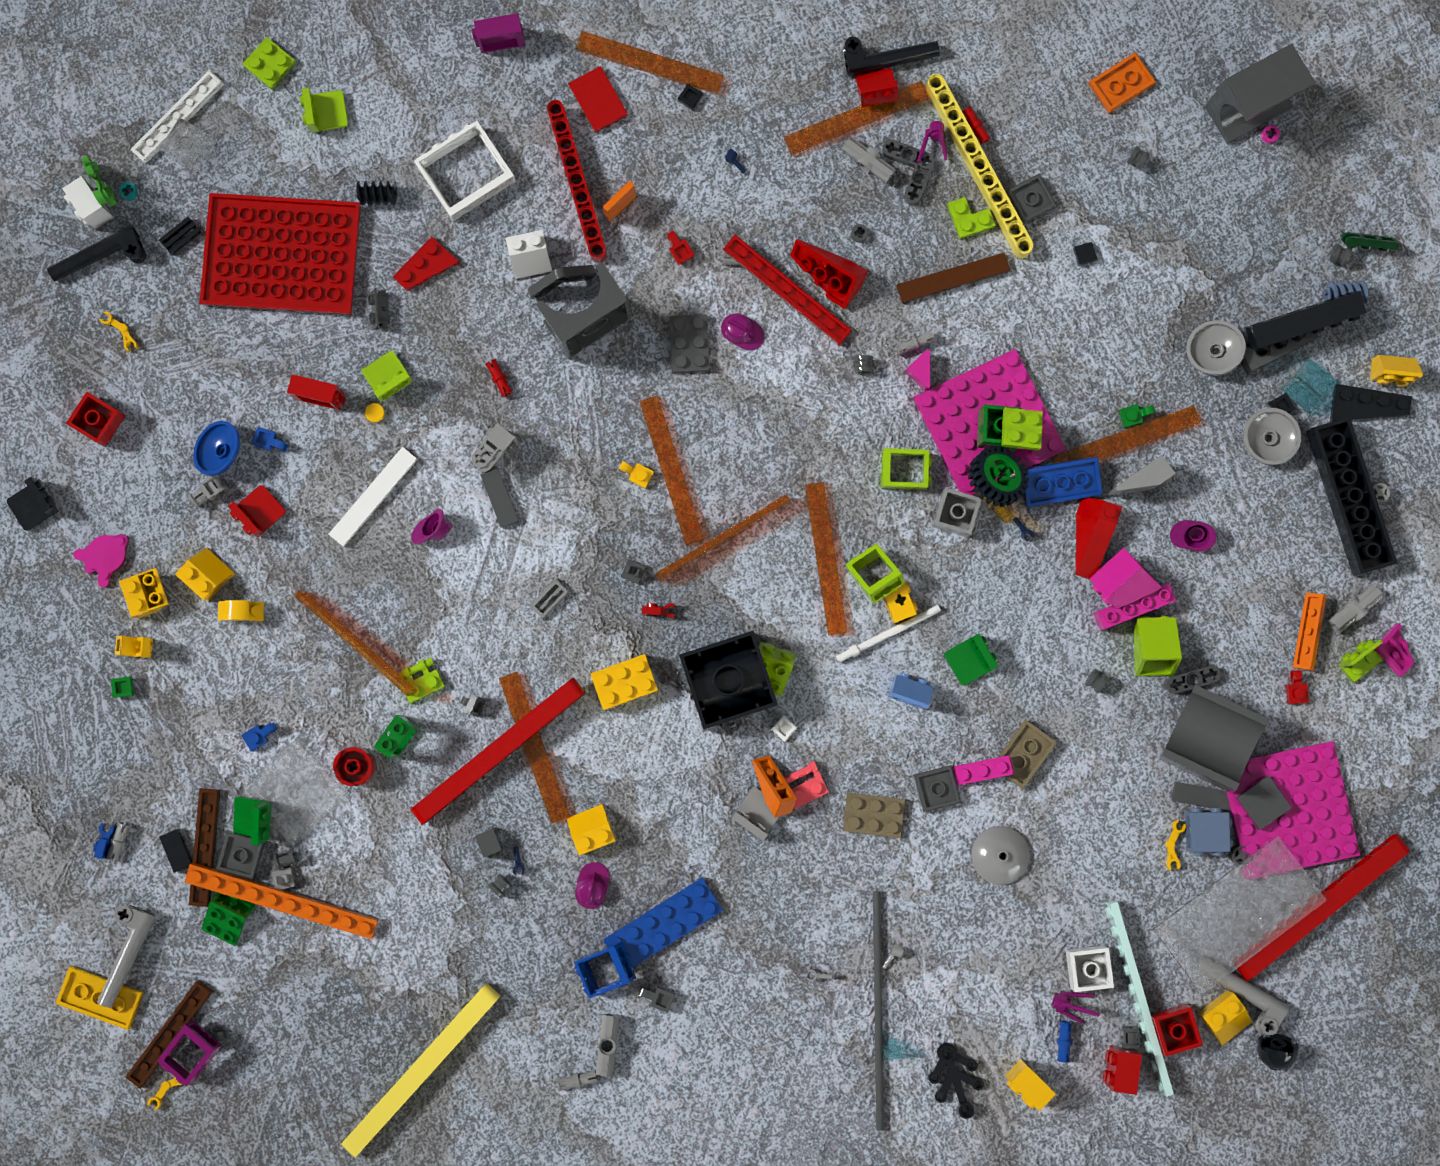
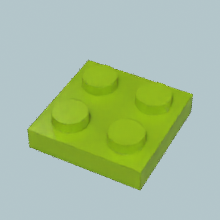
(269, 63)
(1022, 429)

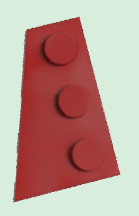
(424, 264)

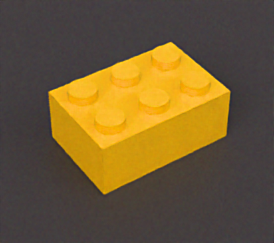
(624, 682)

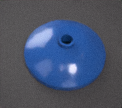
(216, 448)

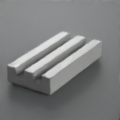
(544, 593)

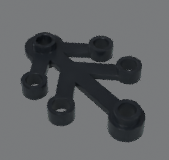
(954, 1076)

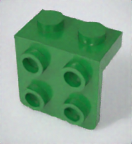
(971, 659)
(252, 819)

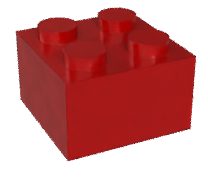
(95, 419)
(1176, 1029)
(1122, 1069)

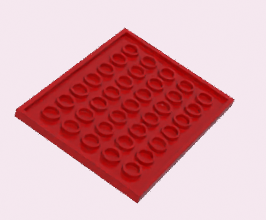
(280, 253)

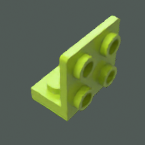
(386, 376)
(1361, 660)

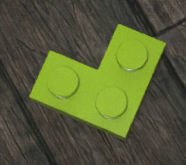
(967, 223)

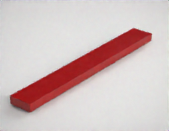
(787, 289)

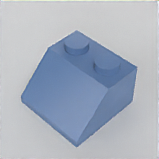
(911, 691)

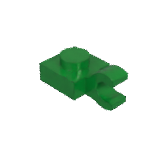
(1133, 415)

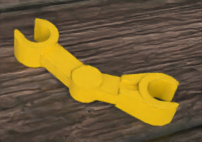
(127, 338)
(1170, 844)
(162, 1091)

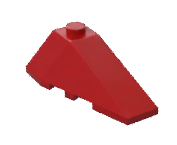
(834, 274)
(1094, 529)

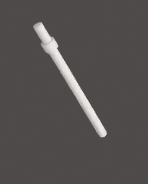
(855, 650)

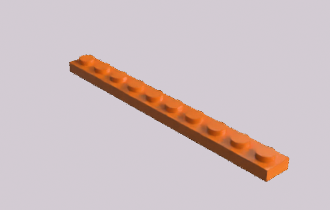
(281, 900)

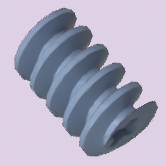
(1334, 290)

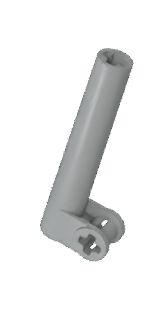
(140, 924)
(1272, 1009)

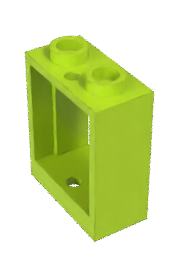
(886, 466)
(882, 587)

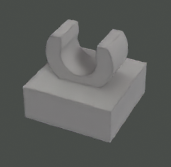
(283, 878)

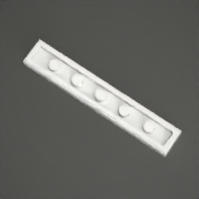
(184, 108)
(373, 496)

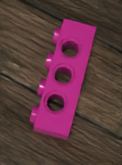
(1111, 616)

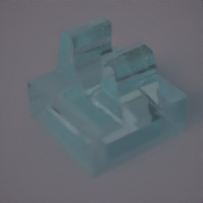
(892, 1051)

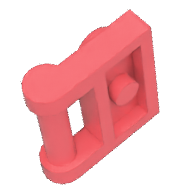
(810, 789)

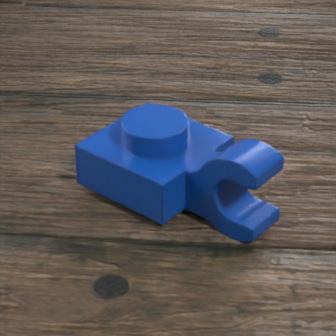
(267, 439)
(258, 736)
(103, 844)

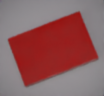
(597, 99)

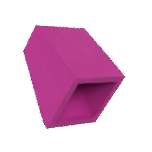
(1123, 580)

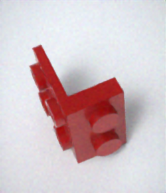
(877, 87)
(257, 511)

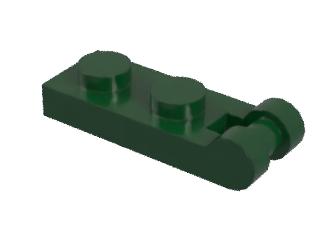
(1367, 241)

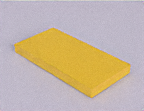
(82, 990)

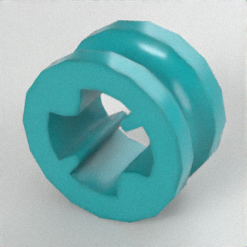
(125, 186)

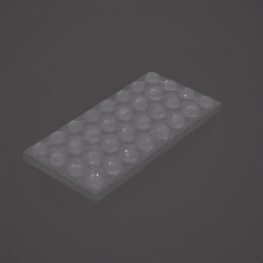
(1239, 914)

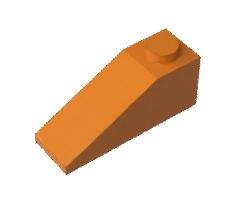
(774, 787)

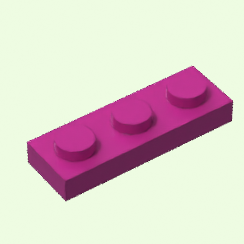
(983, 770)

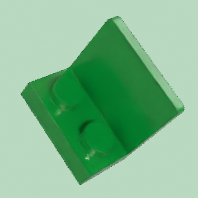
(227, 917)

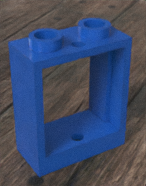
(620, 962)

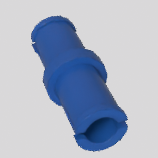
(1064, 1041)

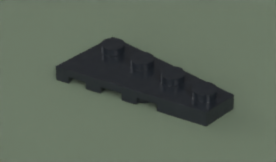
(1367, 403)

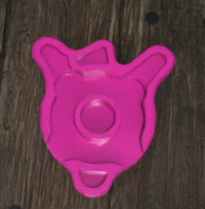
(104, 555)

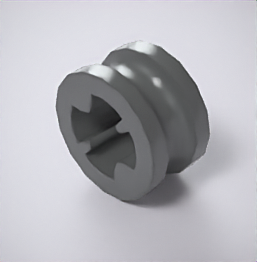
(854, 230)

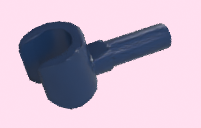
(731, 158)
(1023, 529)
(517, 861)

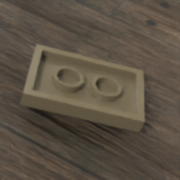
(1027, 751)
(873, 815)

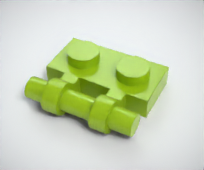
(426, 684)

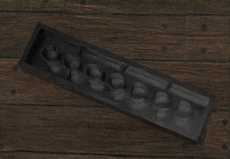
(1351, 496)

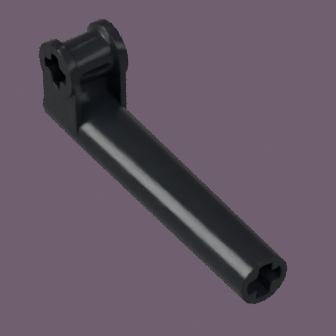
(859, 63)
(125, 239)

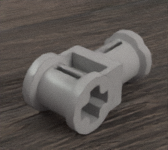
(208, 490)

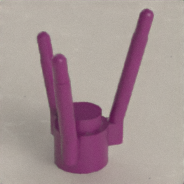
(936, 132)
(1062, 1003)

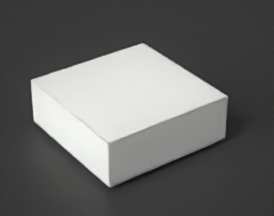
(784, 728)

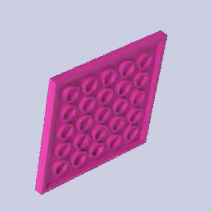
(953, 414)
(1319, 821)

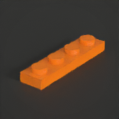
(1309, 631)

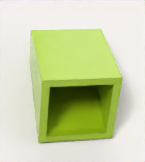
(1156, 646)

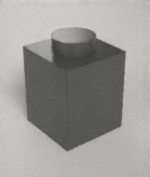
(489, 843)

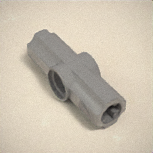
(868, 160)
(1355, 608)
(606, 1057)

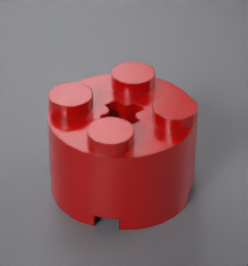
(344, 771)

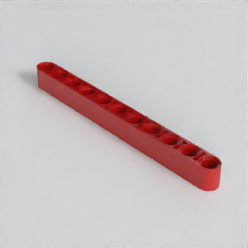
(497, 751)
(1337, 895)

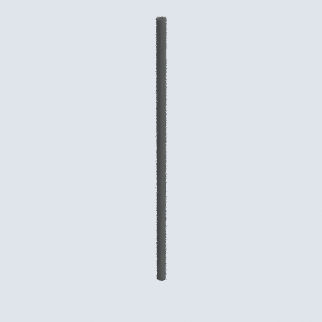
(878, 1010)

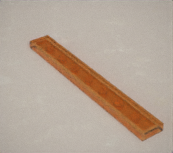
(649, 62)
(853, 119)
(1133, 437)
(671, 470)
(723, 537)
(826, 558)
(356, 643)
(535, 750)

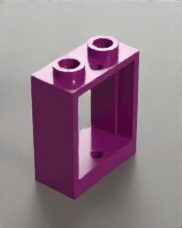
(498, 33)
(201, 1039)

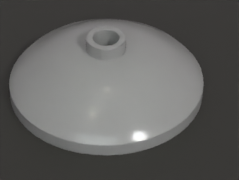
(1216, 336)
(1282, 430)
(988, 848)

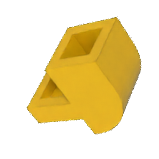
(240, 610)
(133, 646)

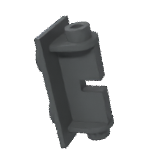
(377, 302)

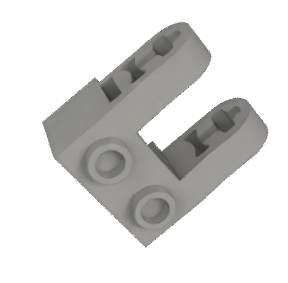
(498, 444)

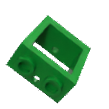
(401, 731)

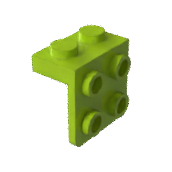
(324, 110)
(778, 665)

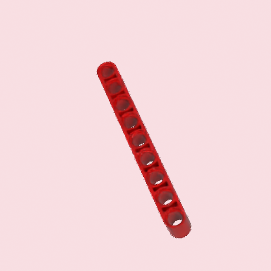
(576, 172)

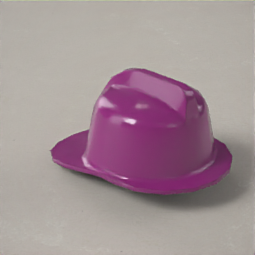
(742, 331)
(432, 527)
(1193, 535)
(592, 885)

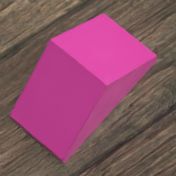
(920, 370)

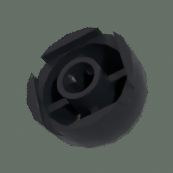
(1277, 1051)

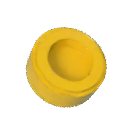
(374, 413)

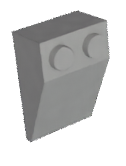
(1153, 475)

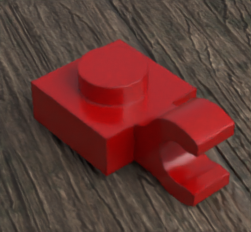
(680, 250)
(652, 609)
(1296, 691)

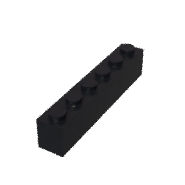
(1305, 320)

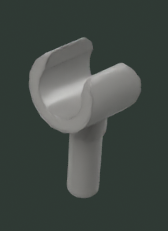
(895, 951)
(819, 975)

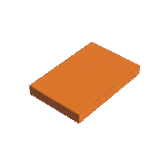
(1122, 82)

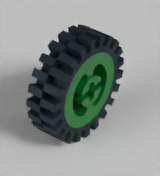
(1009, 484)

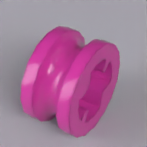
(1275, 131)

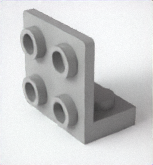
(755, 814)

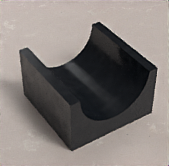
(728, 680)

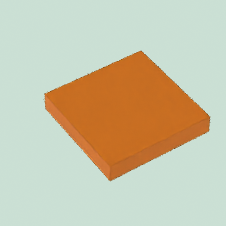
(619, 201)

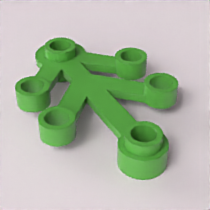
(104, 193)

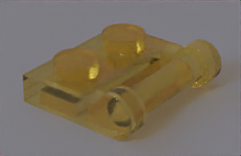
(1002, 512)

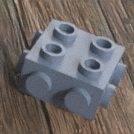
(1208, 831)

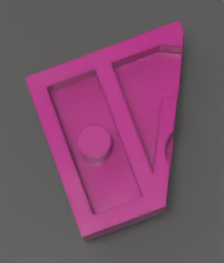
(1395, 651)

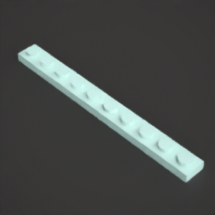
(1140, 1006)

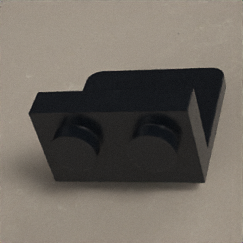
(32, 504)

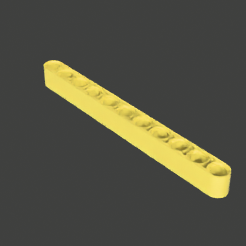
(978, 156)
(420, 1070)

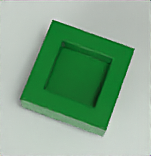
(122, 687)

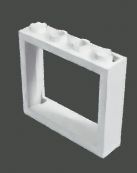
(482, 194)

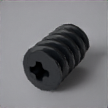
(376, 193)

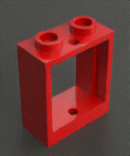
(316, 392)

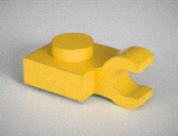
(639, 475)

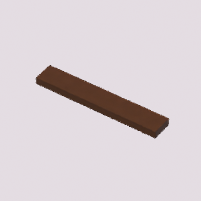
(953, 277)
(205, 840)
(182, 1014)

